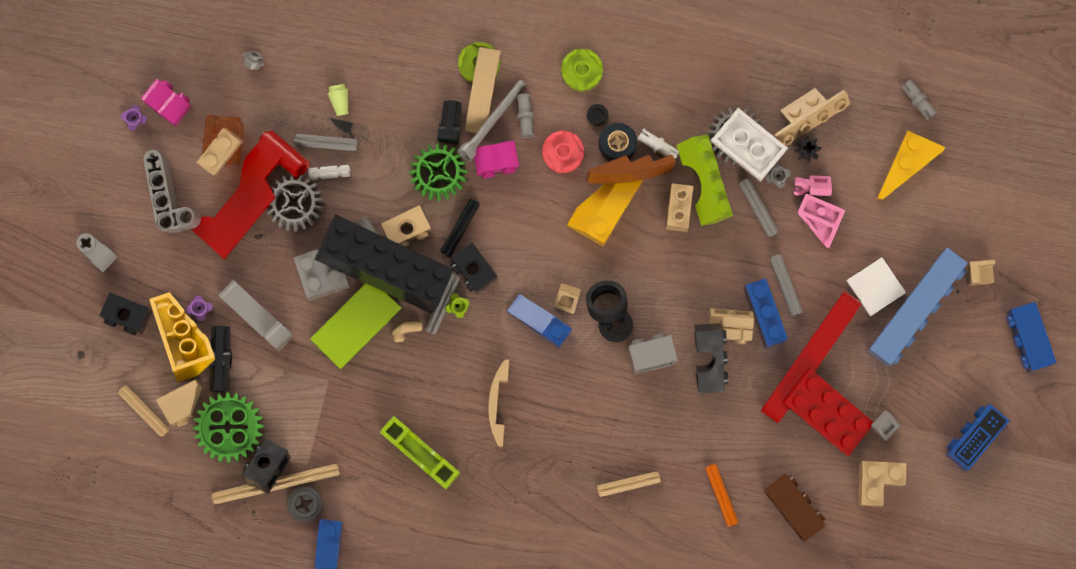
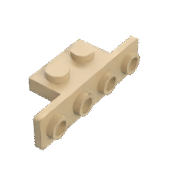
(808, 113)

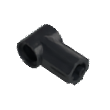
(449, 127)

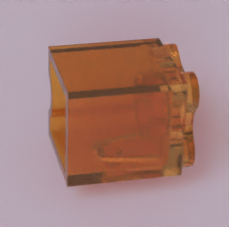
(214, 125)

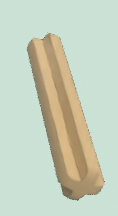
(143, 411)
(628, 484)

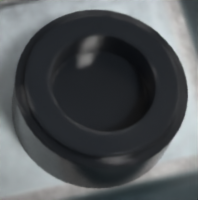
(597, 115)

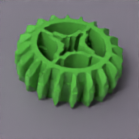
(422, 161)

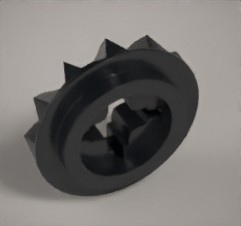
(614, 335)

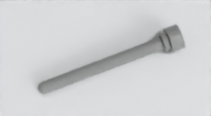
(468, 150)

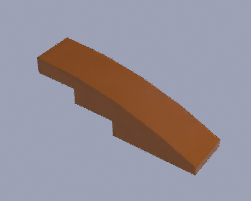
(624, 171)

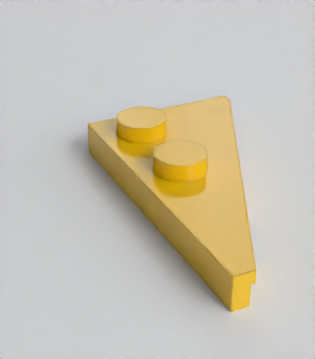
(911, 157)

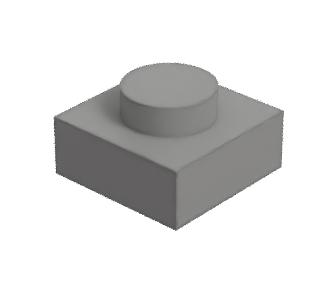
(885, 425)

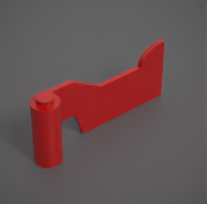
(252, 195)

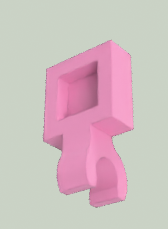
(815, 185)

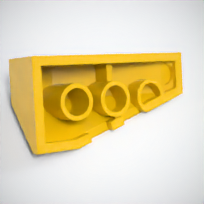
(602, 211)
(184, 342)

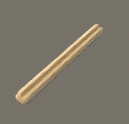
(282, 482)

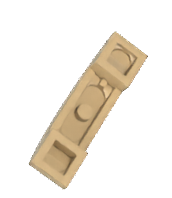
(482, 89)
(500, 377)

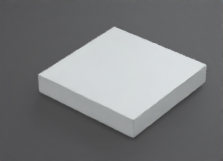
(875, 286)

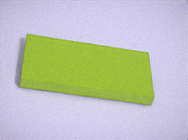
(355, 324)

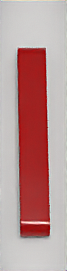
(813, 353)

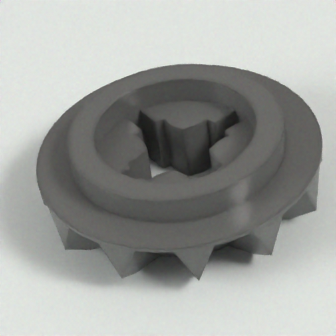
(295, 500)

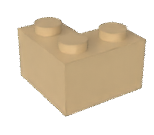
(874, 477)

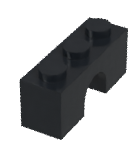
(711, 376)

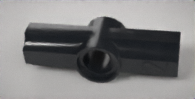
(223, 359)

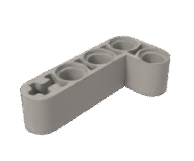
(167, 190)
(256, 315)

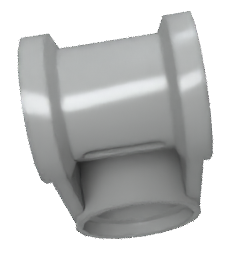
(98, 253)

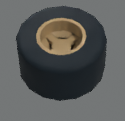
(617, 135)

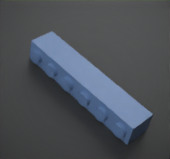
(917, 307)

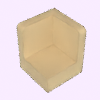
(980, 272)

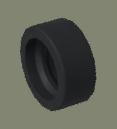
(606, 287)

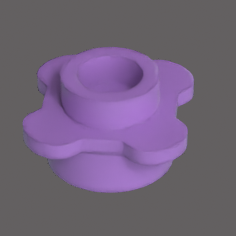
(133, 111)
(205, 307)

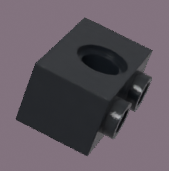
(468, 256)
(138, 314)
(266, 478)

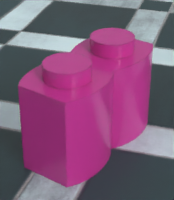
(166, 102)
(495, 159)

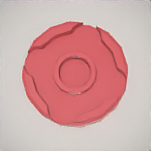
(563, 151)

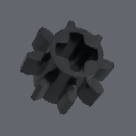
(811, 145)

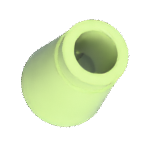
(339, 99)

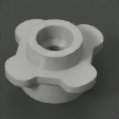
(253, 60)
(784, 174)

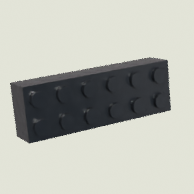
(383, 264)

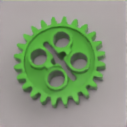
(228, 447)

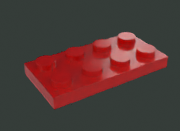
(828, 412)

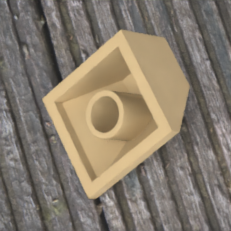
(181, 403)

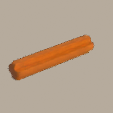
(721, 495)

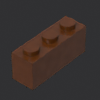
(795, 507)

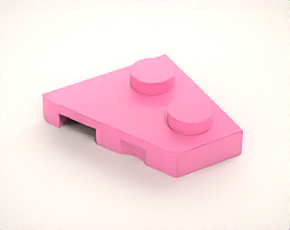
(821, 218)

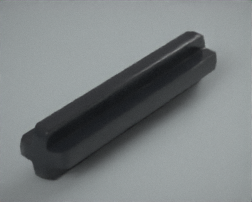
(460, 227)

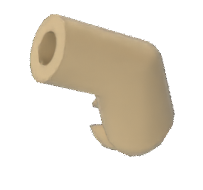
(398, 333)

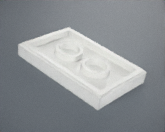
(749, 144)

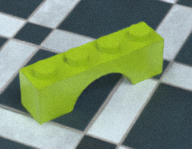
(713, 202)
(419, 453)

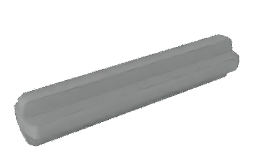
(325, 142)
(758, 207)
(786, 285)
(438, 314)

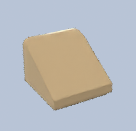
(567, 298)

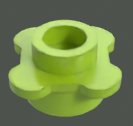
(462, 302)

